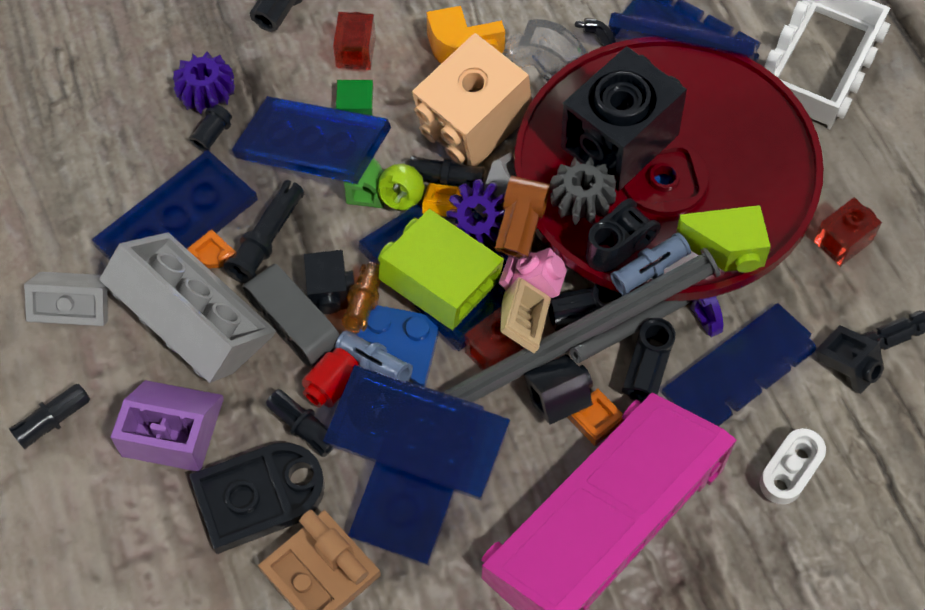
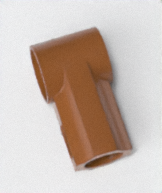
(523, 206)

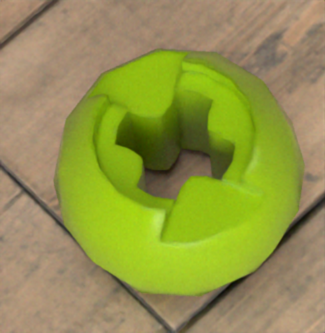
(400, 187)

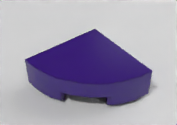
(709, 315)

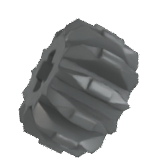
(582, 191)

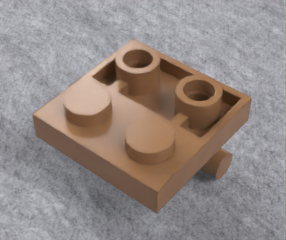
(319, 566)

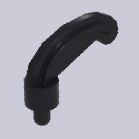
(599, 28)

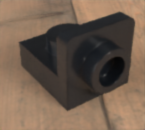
(853, 356)

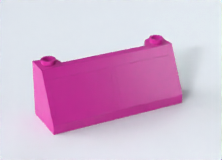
(608, 508)

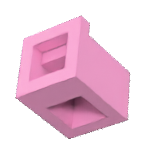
(541, 269)

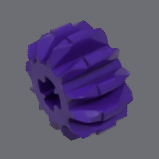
(203, 82)
(470, 199)

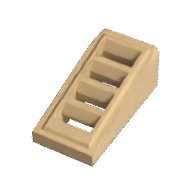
(524, 314)

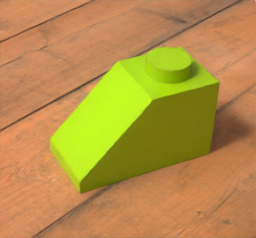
(732, 236)

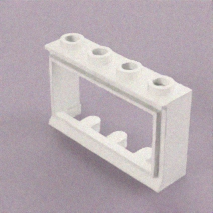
(861, 14)

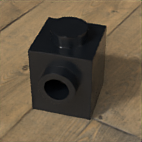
(328, 280)
(559, 388)

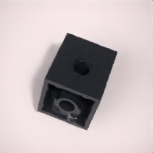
(623, 116)

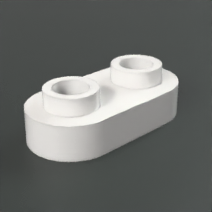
(791, 468)

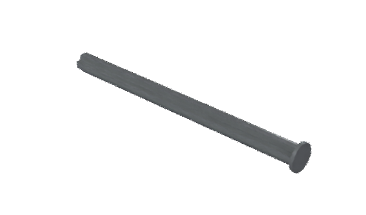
(587, 327)

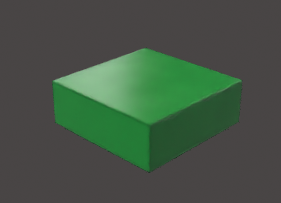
(355, 96)

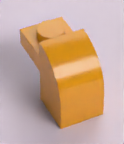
(449, 30)

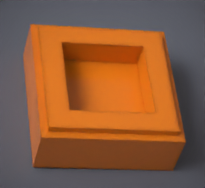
(598, 419)

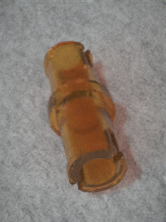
(362, 298)

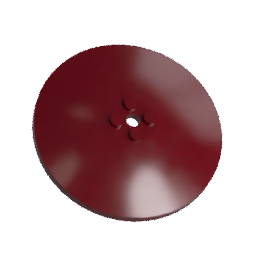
(736, 147)

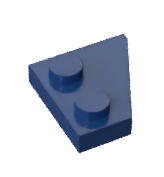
(406, 336)

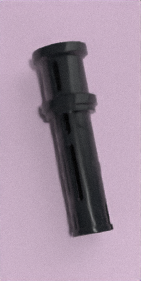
(257, 244)

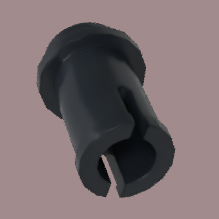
(211, 127)

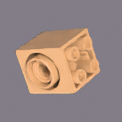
(472, 101)

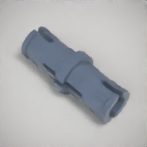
(670, 250)
(359, 347)

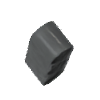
(291, 314)

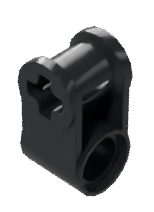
(624, 231)

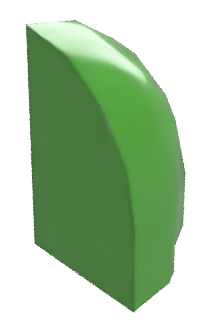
(365, 192)

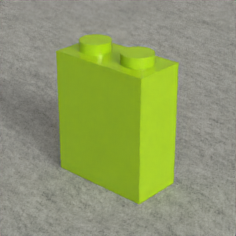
(439, 268)

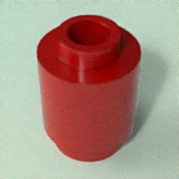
(329, 378)

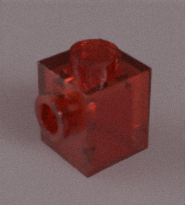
(354, 40)
(847, 231)
(487, 344)

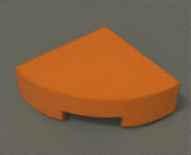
(211, 250)

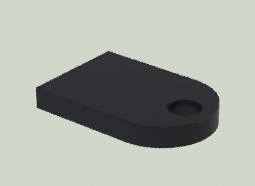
(255, 494)

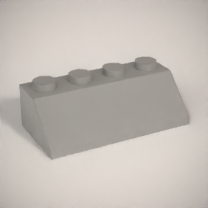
(186, 305)

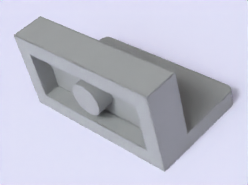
(66, 299)

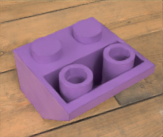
(166, 425)

